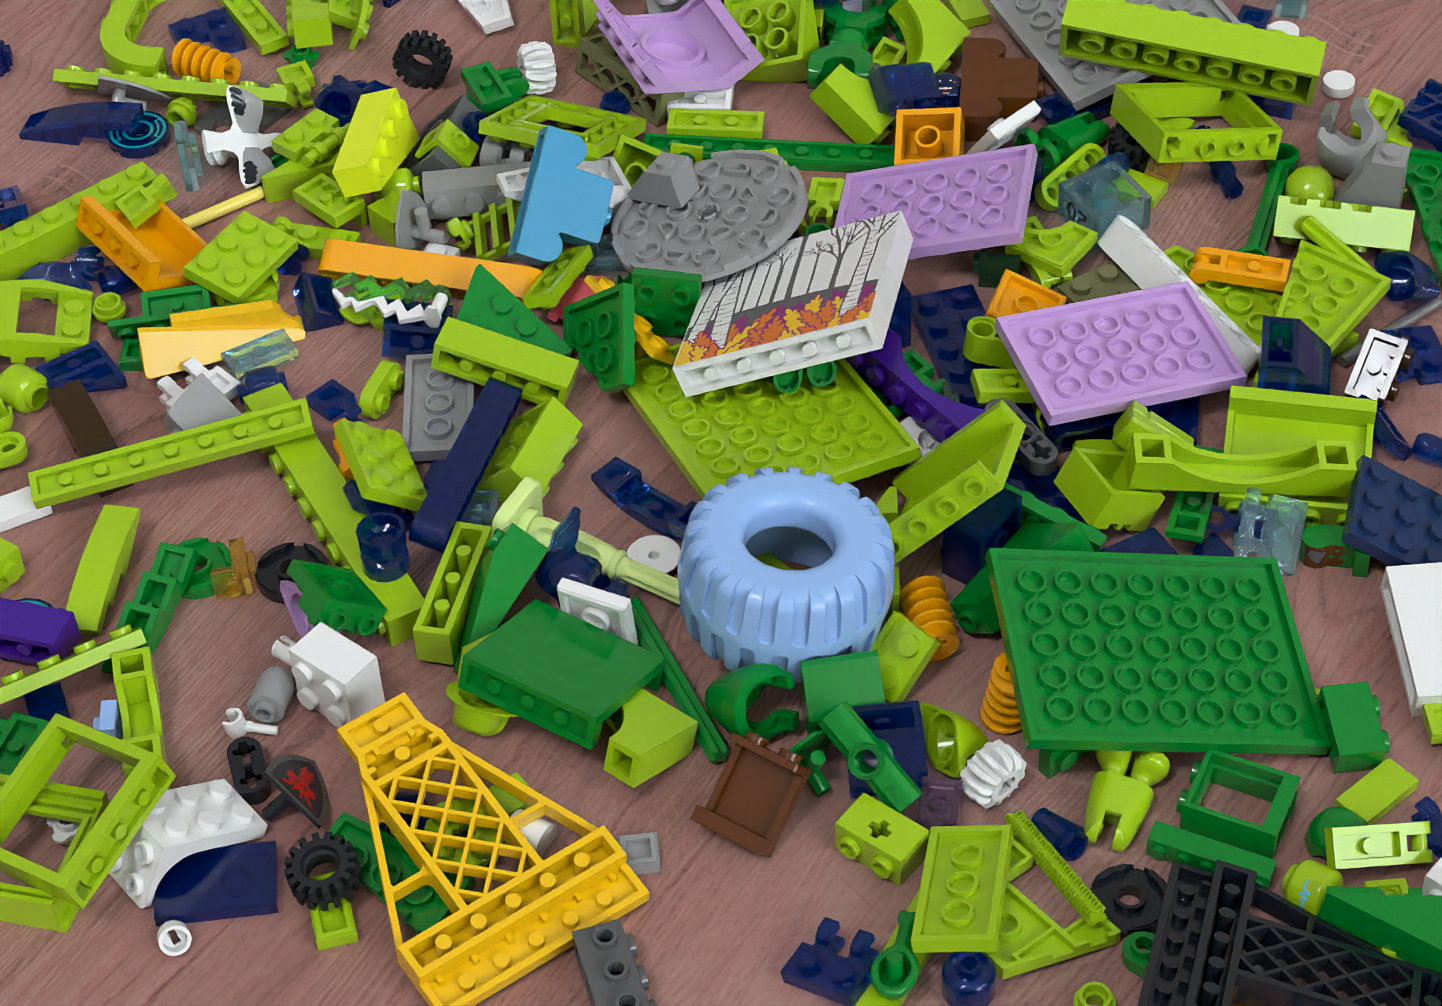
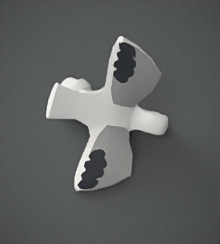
(242, 139)

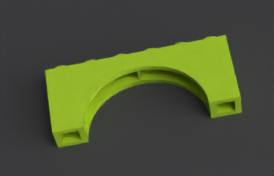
(930, 36)
(645, 737)

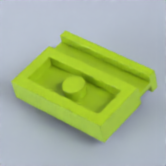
(903, 655)

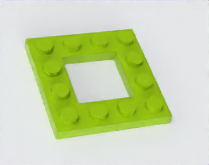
(521, 120)

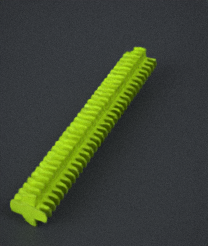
(1056, 868)

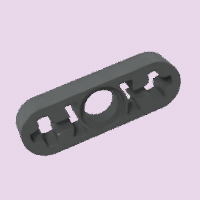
(1047, 452)

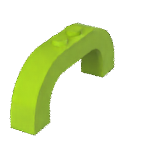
(119, 36)

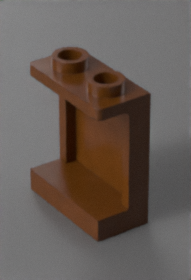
(754, 794)

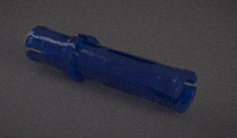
(1225, 175)

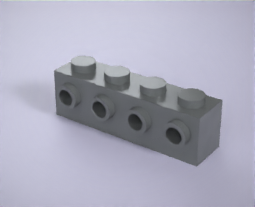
(608, 966)

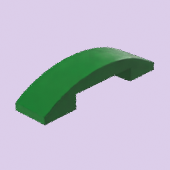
(1191, 512)

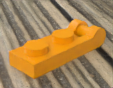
(1239, 269)

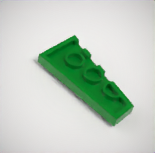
(418, 909)

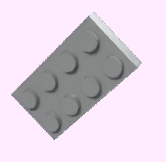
(433, 408)

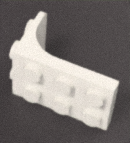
(180, 825)

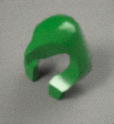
(738, 689)

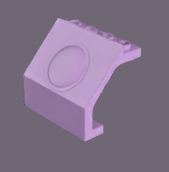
(680, 49)

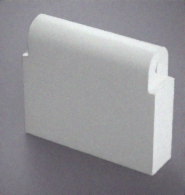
(1415, 620)

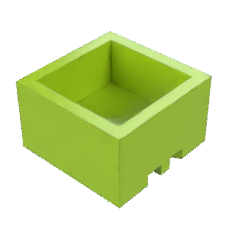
(1100, 493)

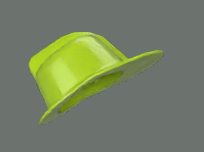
(475, 713)

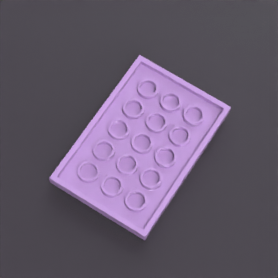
(950, 200)
(1118, 350)

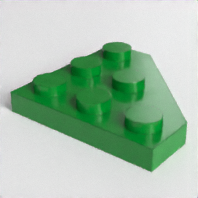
(604, 335)

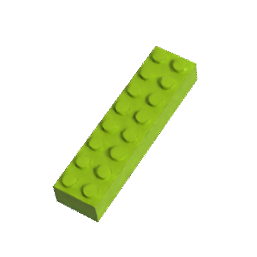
(1193, 48)

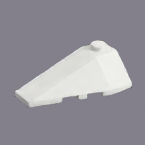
(513, 182)

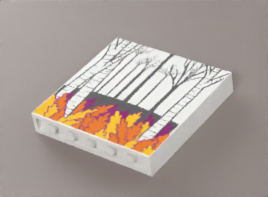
(797, 306)

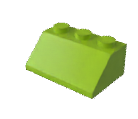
(532, 448)

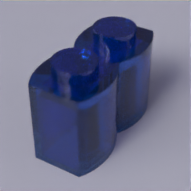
(904, 87)

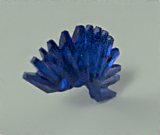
(72, 274)

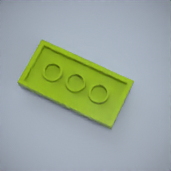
(962, 889)

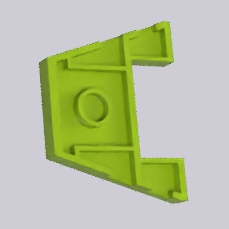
(1031, 937)

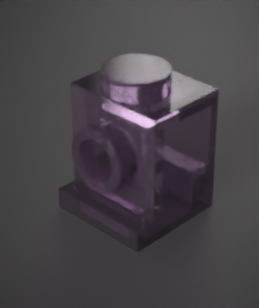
(940, 802)

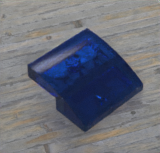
(411, 337)

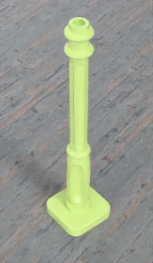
(526, 511)

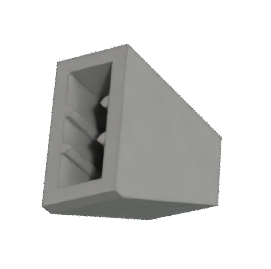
(1377, 178)

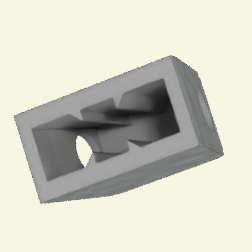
(199, 406)

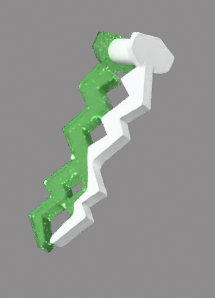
(377, 296)

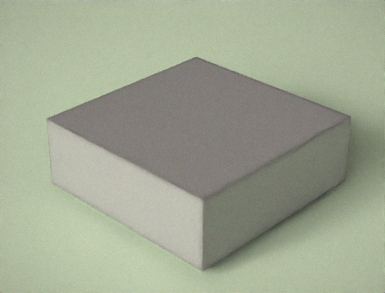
(641, 852)

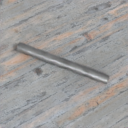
(1405, 321)

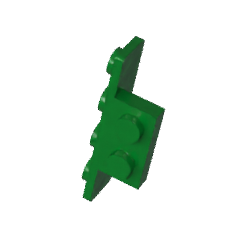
(158, 306)

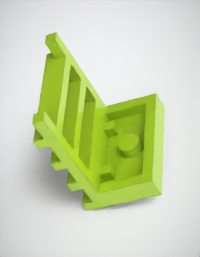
(511, 206)

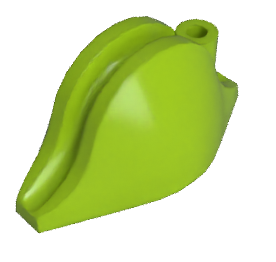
(950, 738)

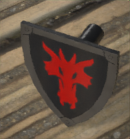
(299, 785)

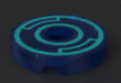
(155, 134)

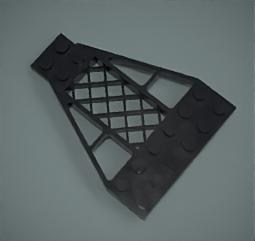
(1208, 923)

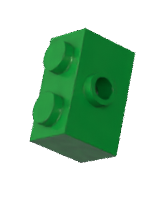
(1353, 727)

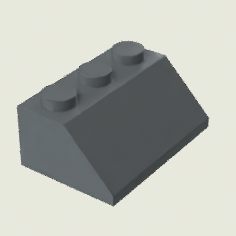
(437, 158)

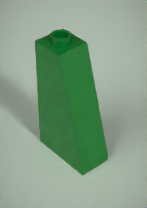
(976, 604)

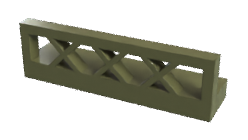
(606, 58)

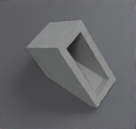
(666, 181)

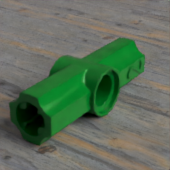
(852, 739)

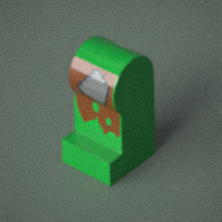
(1324, 547)

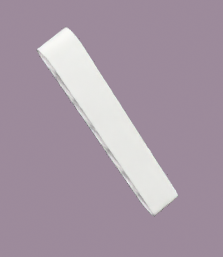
(1153, 268)

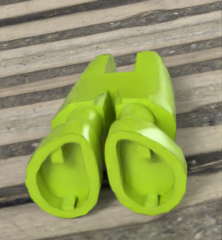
(1122, 799)

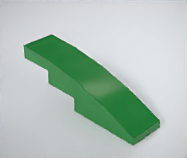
(158, 595)

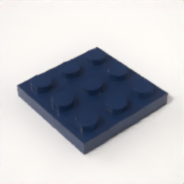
(1393, 516)

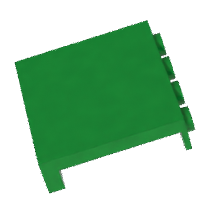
(558, 671)

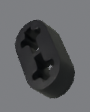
(241, 772)

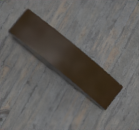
(82, 423)

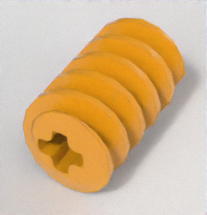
(204, 62)
(928, 606)
(999, 704)

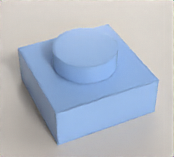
(109, 719)

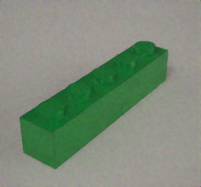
(1189, 848)

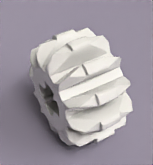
(537, 66)
(992, 773)

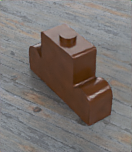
(994, 85)

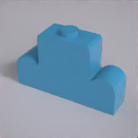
(559, 200)

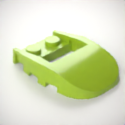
(72, 319)

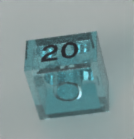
(1101, 195)

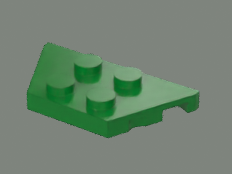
(498, 310)

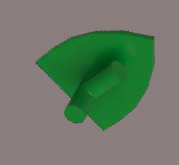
(814, 758)

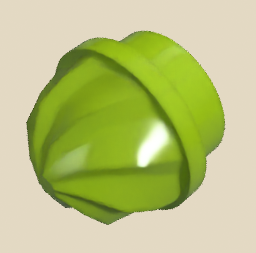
(181, 110)

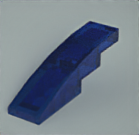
(75, 121)

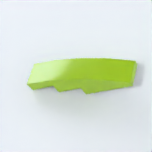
(102, 565)

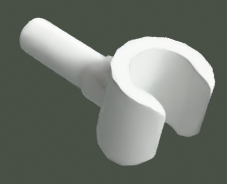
(239, 726)

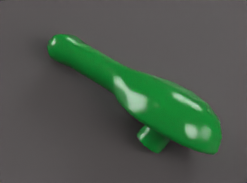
(896, 968)

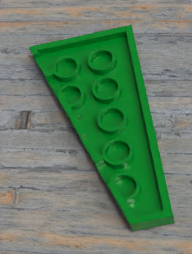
(1425, 192)

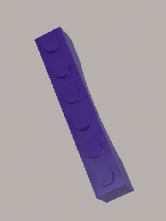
(892, 376)

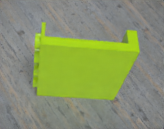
(1279, 420)
(955, 477)

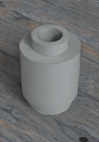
(271, 695)

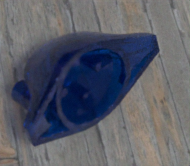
(1410, 276)

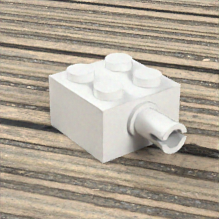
(332, 674)

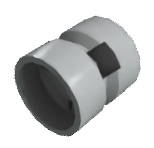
(503, 152)

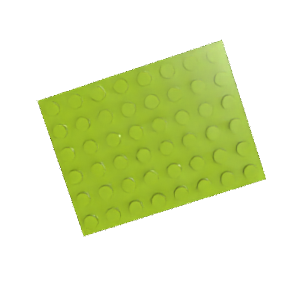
(756, 426)

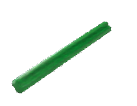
(679, 685)

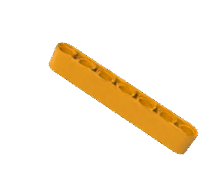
(414, 266)

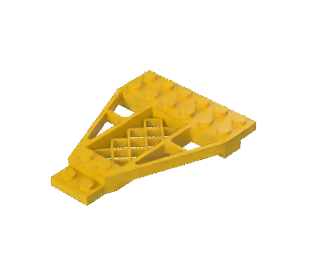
(501, 930)

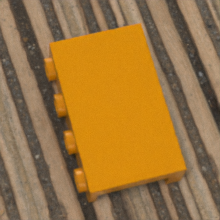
(148, 254)

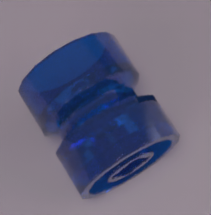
(383, 546)

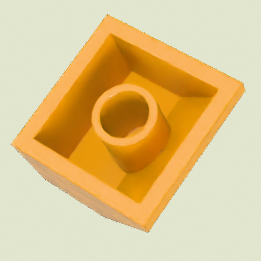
(928, 134)

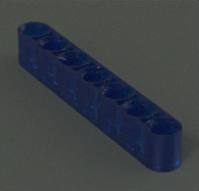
(465, 465)

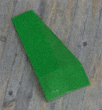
(501, 577)
(1396, 922)

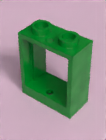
(1246, 777)

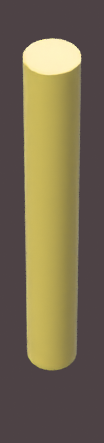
(225, 207)

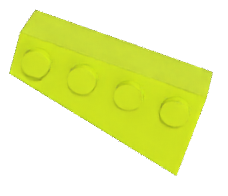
(375, 143)

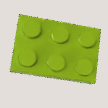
(240, 258)
(381, 465)

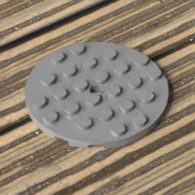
(736, 218)

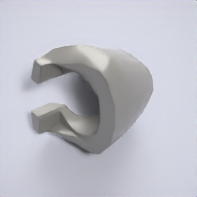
(1339, 152)

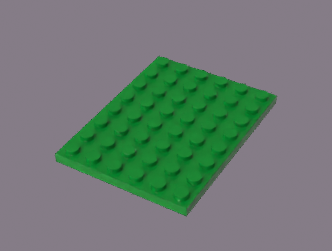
(1154, 653)

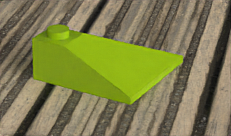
(782, 34)

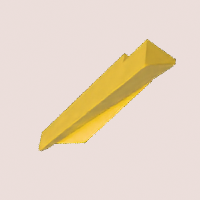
(209, 333)

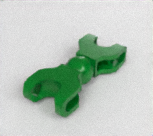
(848, 39)

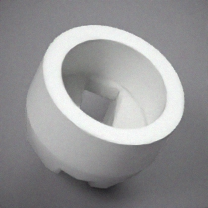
(165, 942)

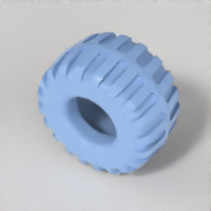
(778, 615)

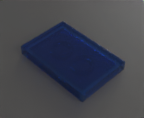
(220, 884)

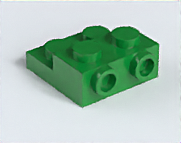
(336, 598)

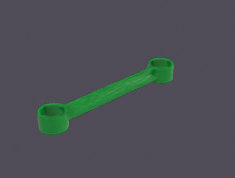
(1274, 186)

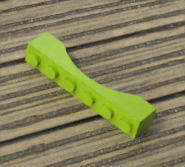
(1172, 465)

